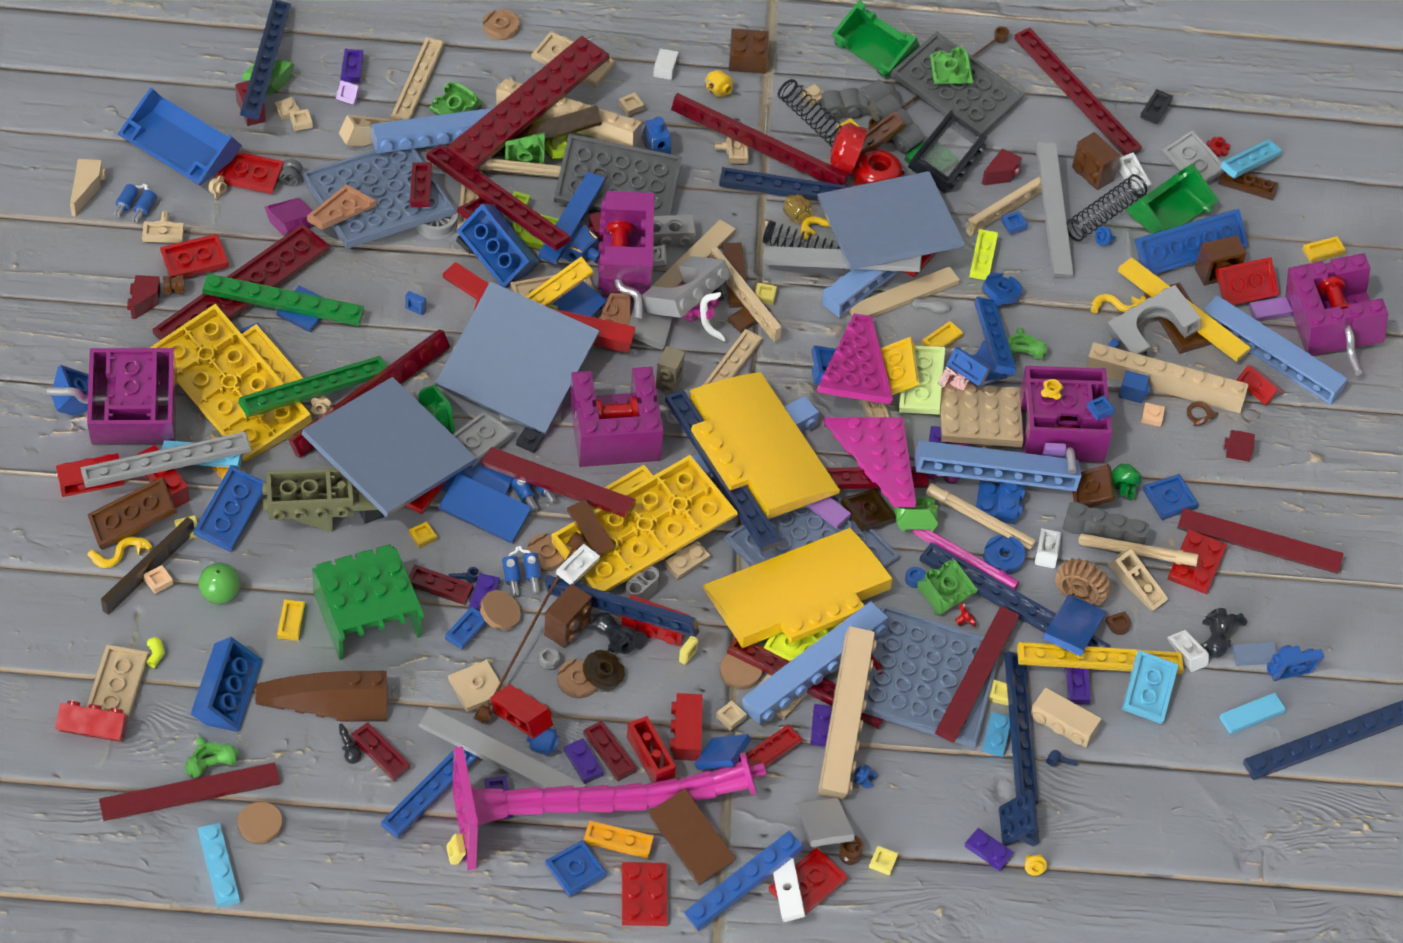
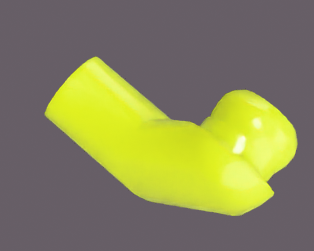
(157, 651)

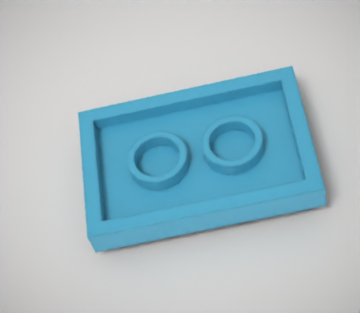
(1149, 687)

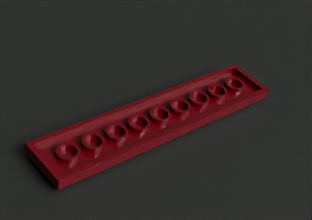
(527, 103)
(268, 268)

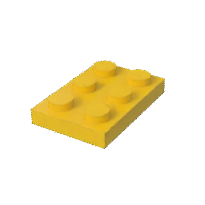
(901, 365)

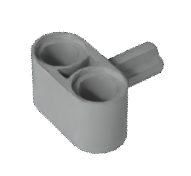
(643, 584)

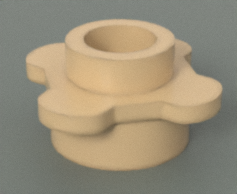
(217, 186)
(320, 401)

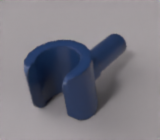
(468, 576)
(1055, 756)

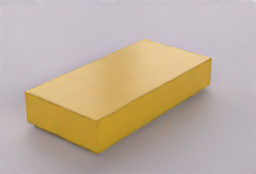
(1324, 249)
(943, 336)
(291, 620)

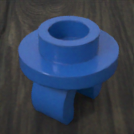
(1103, 236)
(862, 774)

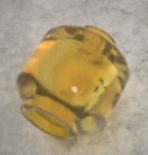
(797, 208)

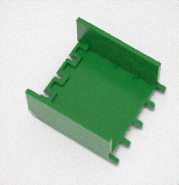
(365, 593)

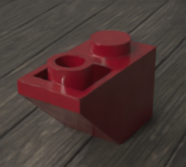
(145, 295)

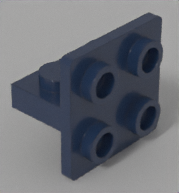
(1019, 820)

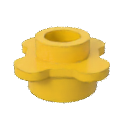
(1052, 389)

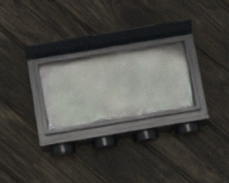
(948, 152)

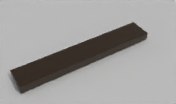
(562, 125)
(149, 562)

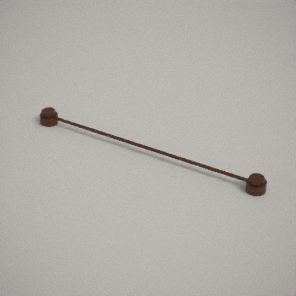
(1001, 35)
(483, 713)

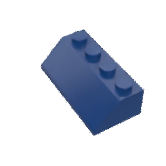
(497, 245)
(226, 685)

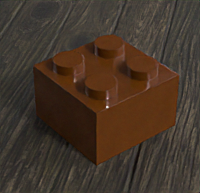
(748, 50)
(1095, 161)
(1217, 255)
(568, 616)

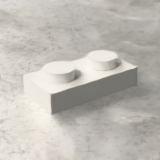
(578, 564)

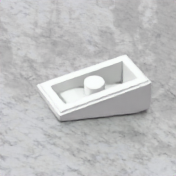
(665, 64)
(1130, 165)
(1048, 548)
(1193, 654)

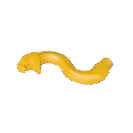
(812, 220)
(1098, 300)
(102, 562)

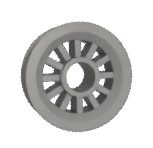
(440, 228)

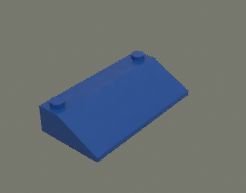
(178, 138)

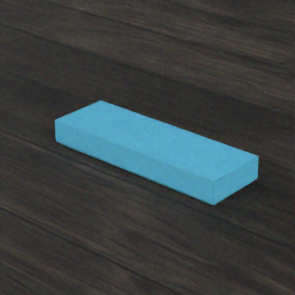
(1252, 713)

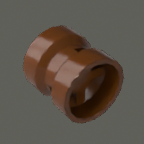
(173, 285)
(851, 851)

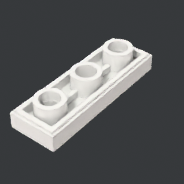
(789, 900)

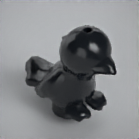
(1220, 626)
(620, 636)

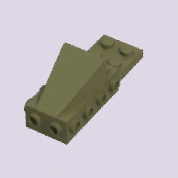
(312, 496)

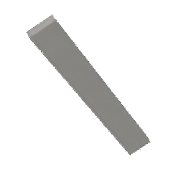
(1054, 210)
(828, 259)
(165, 459)
(494, 751)

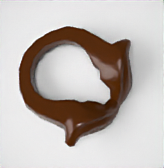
(1200, 421)

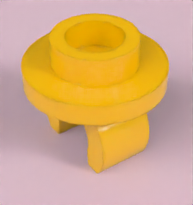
(1035, 864)

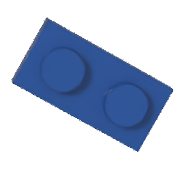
(466, 628)

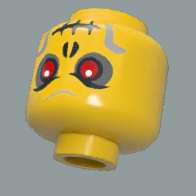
(719, 83)

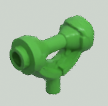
(1029, 344)
(224, 754)

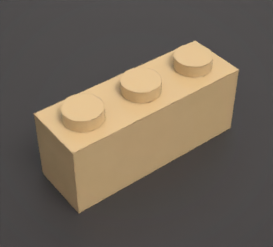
(1065, 717)

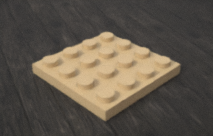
(981, 415)

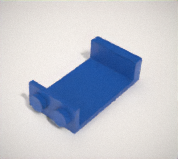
(975, 367)

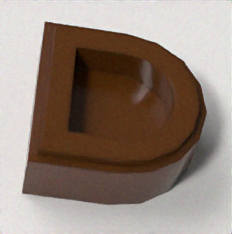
(1118, 623)

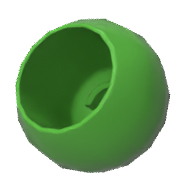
(219, 583)

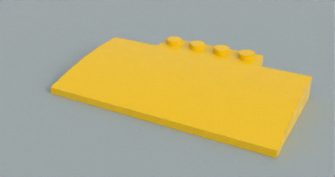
(221, 365)
(758, 444)
(667, 516)
(799, 589)

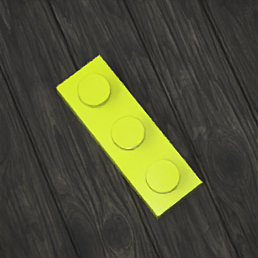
(983, 254)

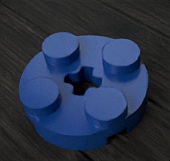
(1002, 289)
(1005, 545)

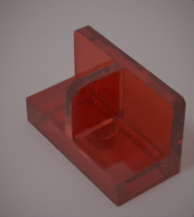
(953, 378)

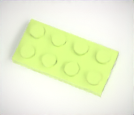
(926, 396)

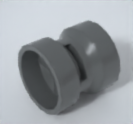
(290, 174)

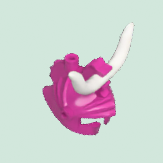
(706, 311)

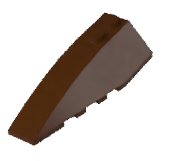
(336, 694)

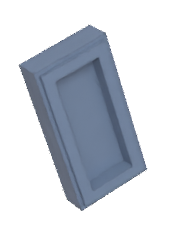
(1253, 653)

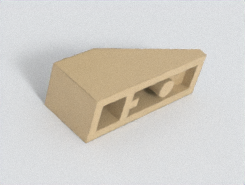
(357, 129)
(86, 183)
(1137, 579)

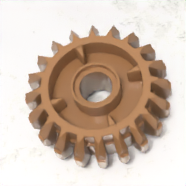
(1083, 581)

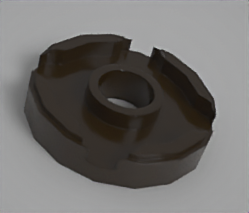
(596, 676)

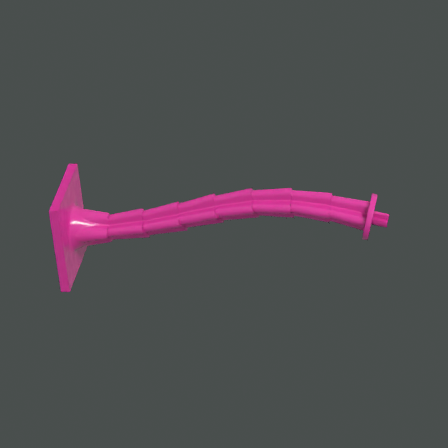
(483, 806)

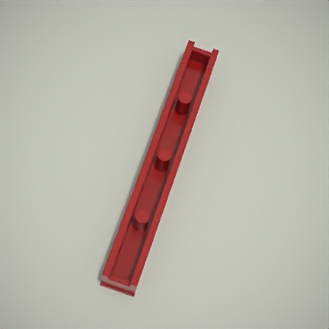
(611, 334)

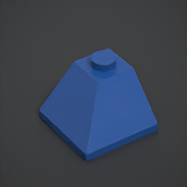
(70, 378)

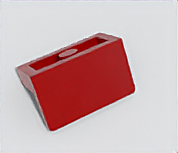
(1259, 384)

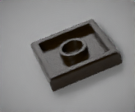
(868, 510)

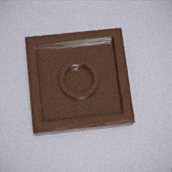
(1095, 487)

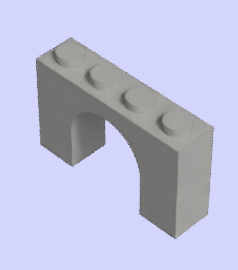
(702, 278)
(1167, 304)

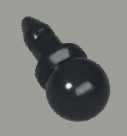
(352, 753)

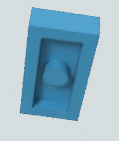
(996, 734)

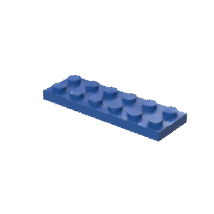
(1182, 243)

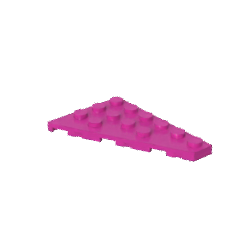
(858, 365)
(880, 451)

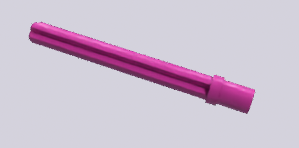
(928, 536)

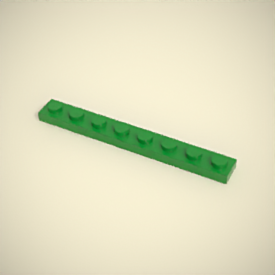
(283, 299)
(311, 386)

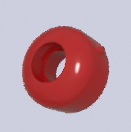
(847, 147)
(873, 160)

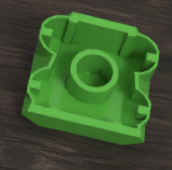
(951, 67)
(280, 75)
(455, 100)
(526, 149)
(921, 516)
(946, 586)

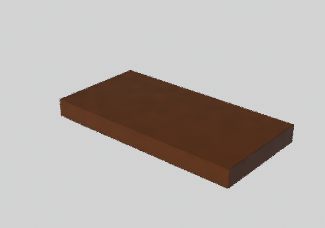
(1182, 344)
(132, 513)
(691, 836)

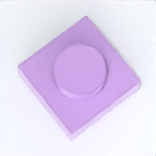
(348, 92)

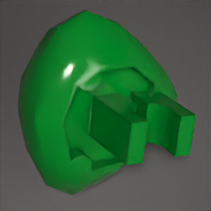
(1127, 480)

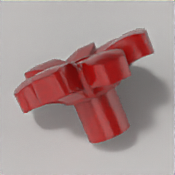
(1218, 146)
(965, 616)

